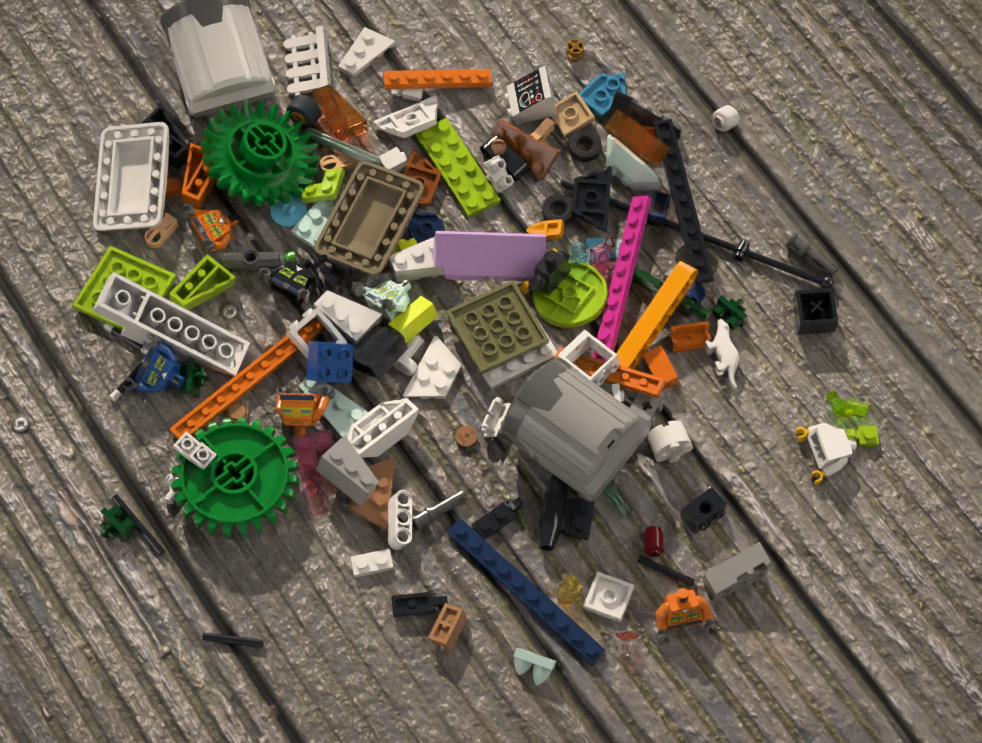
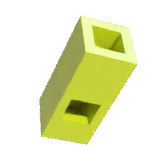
(414, 319)

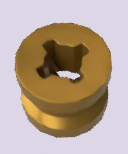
(574, 45)

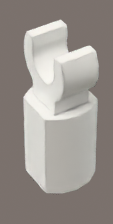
(410, 94)

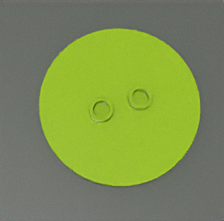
(575, 300)

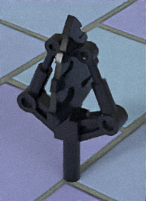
(343, 289)

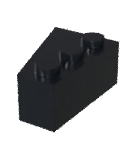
(177, 146)

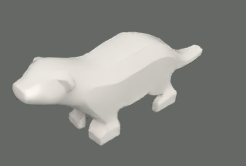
(725, 352)

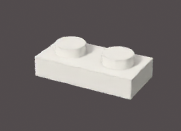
(372, 563)

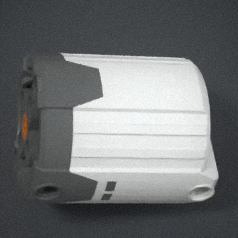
(217, 54)

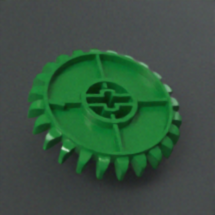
(259, 154)
(241, 481)

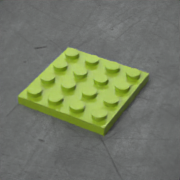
(129, 267)

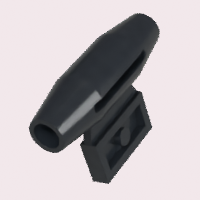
(559, 514)

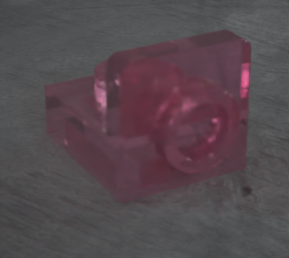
(600, 258)

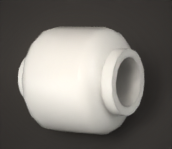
(725, 118)

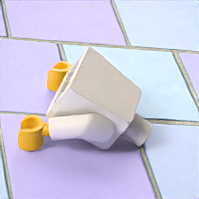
(829, 448)

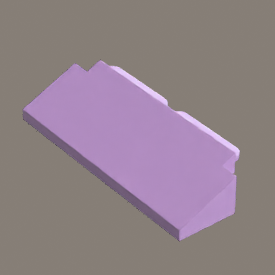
(488, 254)

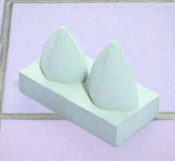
(542, 665)

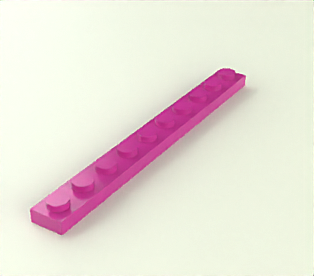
(623, 273)

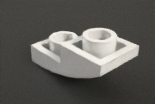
(194, 451)

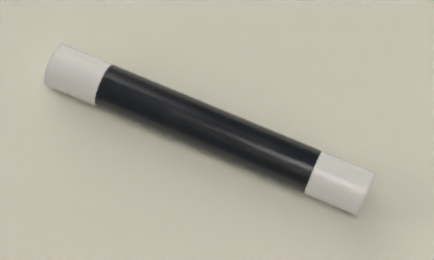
(117, 332)
(120, 389)

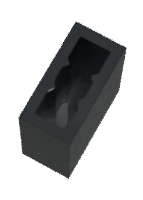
(378, 351)

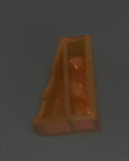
(338, 115)

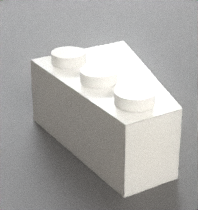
(415, 262)

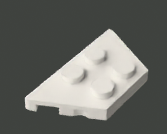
(410, 119)
(434, 374)

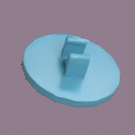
(288, 214)

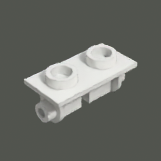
(491, 424)

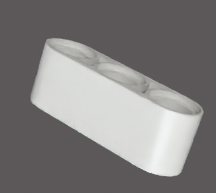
(395, 527)

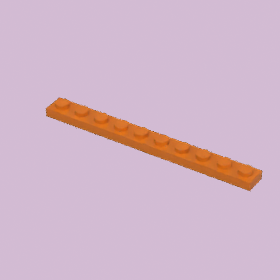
(245, 381)

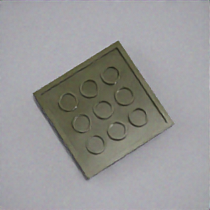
(497, 327)

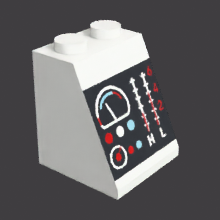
(531, 98)

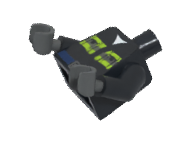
(291, 280)

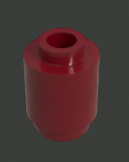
(653, 541)

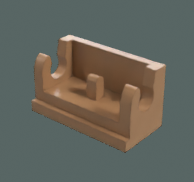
(448, 627)

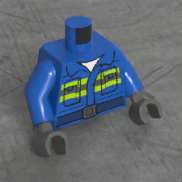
(157, 370)

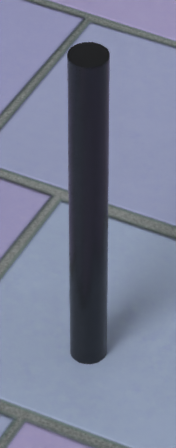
(138, 525)

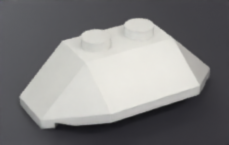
(382, 427)

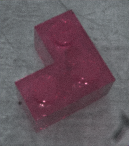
(310, 449)

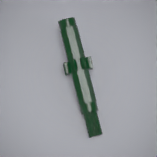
(653, 285)

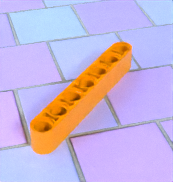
(656, 315)

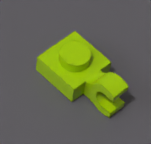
(865, 435)

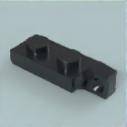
(497, 518)
(417, 604)

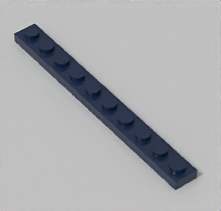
(526, 592)

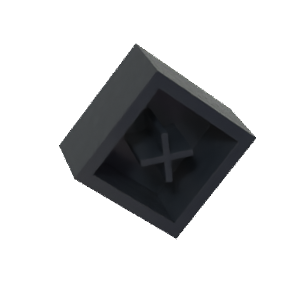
(815, 311)

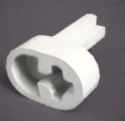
(405, 363)

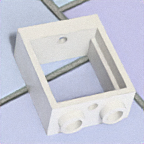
(308, 315)
(580, 345)

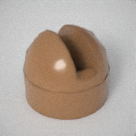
(498, 147)

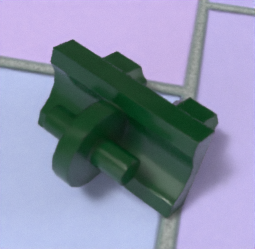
(732, 309)
(195, 378)
(122, 529)

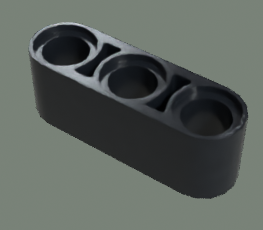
(514, 164)

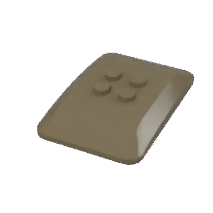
(369, 218)

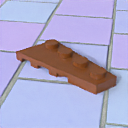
(535, 153)

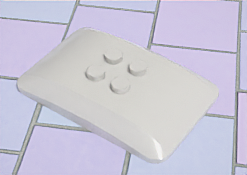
(131, 176)

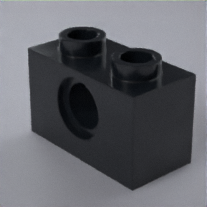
(708, 500)

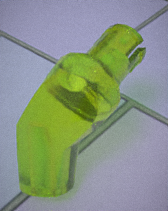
(847, 407)

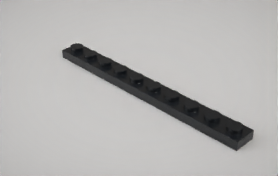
(684, 203)

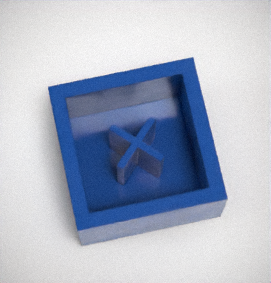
(330, 362)

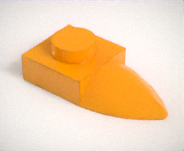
(552, 229)

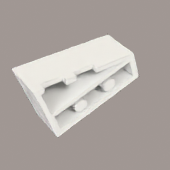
(347, 316)

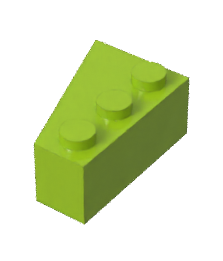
(202, 284)

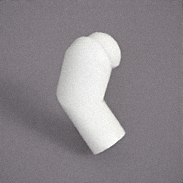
(170, 497)

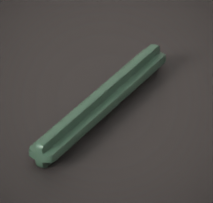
(343, 147)

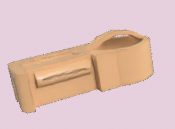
(544, 129)
(341, 161)
(164, 229)

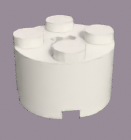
(669, 441)

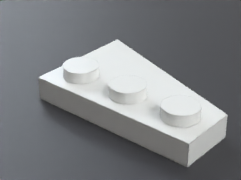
(364, 50)

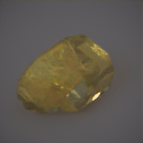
(569, 590)

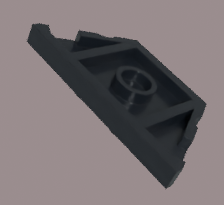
(592, 198)

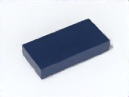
(659, 207)

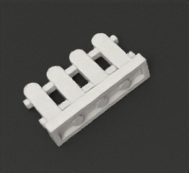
(312, 55)

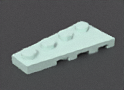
(340, 411)

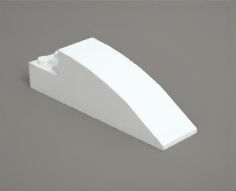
(185, 332)

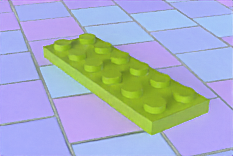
(458, 168)

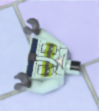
(387, 298)

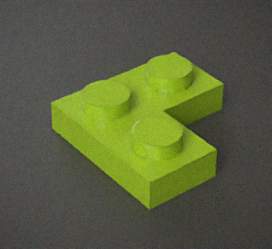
(327, 189)

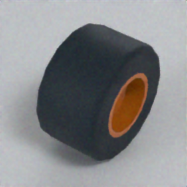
(305, 109)

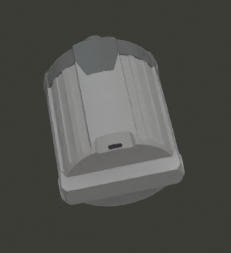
(573, 427)

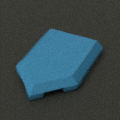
(601, 91)

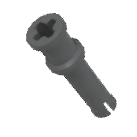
(805, 250)
(430, 514)

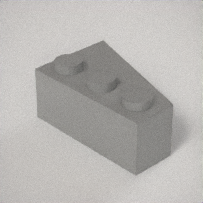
(348, 471)
(737, 572)

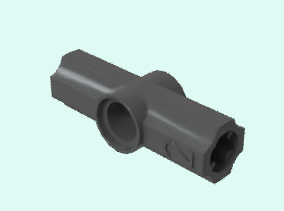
(239, 261)

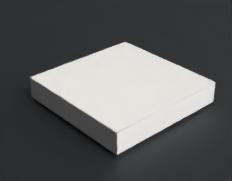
(608, 597)

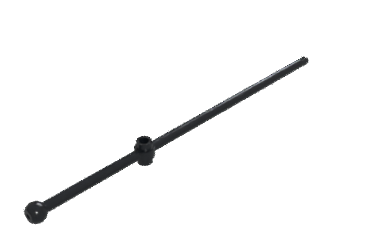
(740, 250)

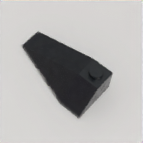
(645, 117)

